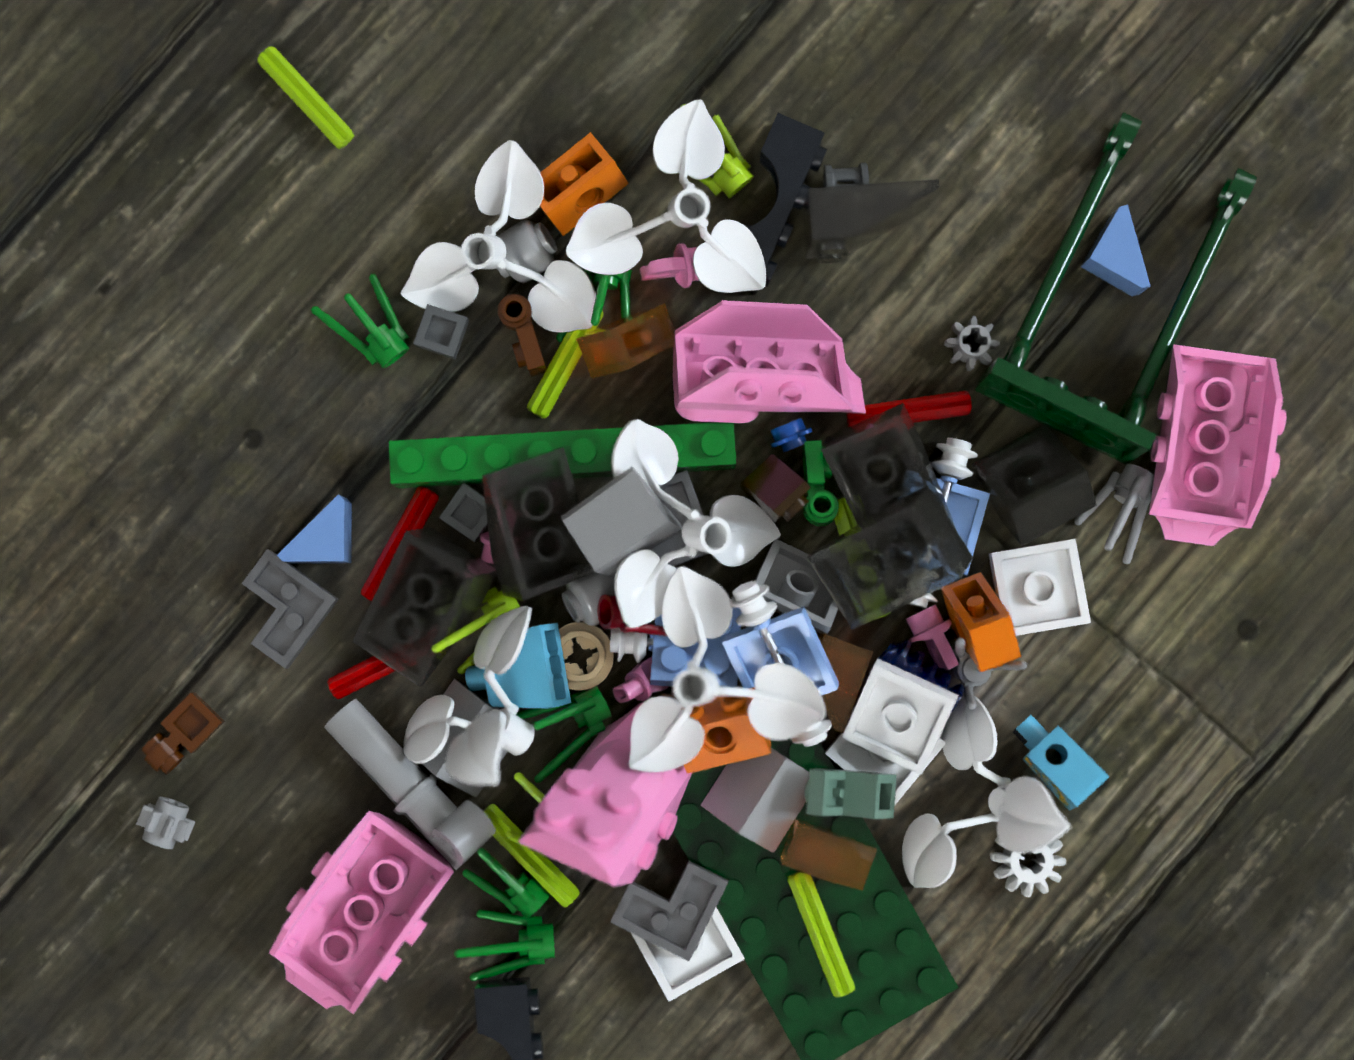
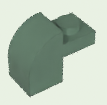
(850, 793)

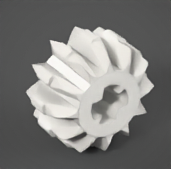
(1026, 877)

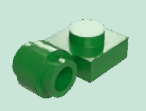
(815, 472)

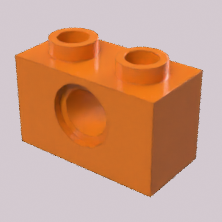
(578, 182)
(981, 621)
(727, 734)

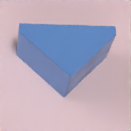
(1118, 256)
(324, 538)

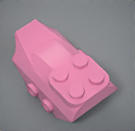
(763, 360)
(1215, 443)
(605, 813)
(360, 912)

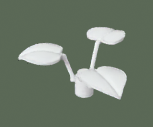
(692, 147)
(442, 273)
(731, 533)
(662, 732)
(476, 753)
(1021, 807)

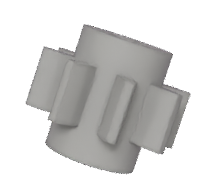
(980, 336)
(165, 822)

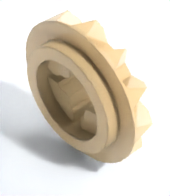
(598, 664)

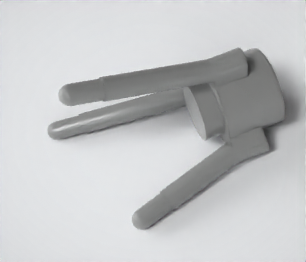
(1134, 491)
(971, 676)

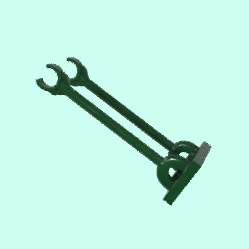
(1048, 398)

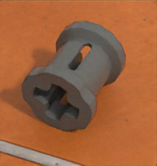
(857, 174)

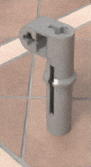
(451, 830)

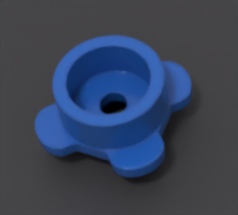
(790, 435)

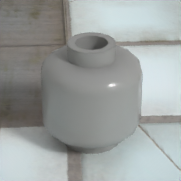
(529, 247)
(584, 594)

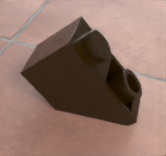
(776, 489)

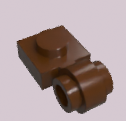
(527, 349)
(189, 726)

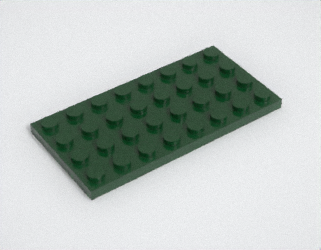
(875, 927)

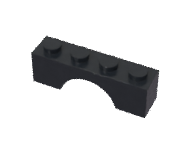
(788, 157)
(506, 1015)

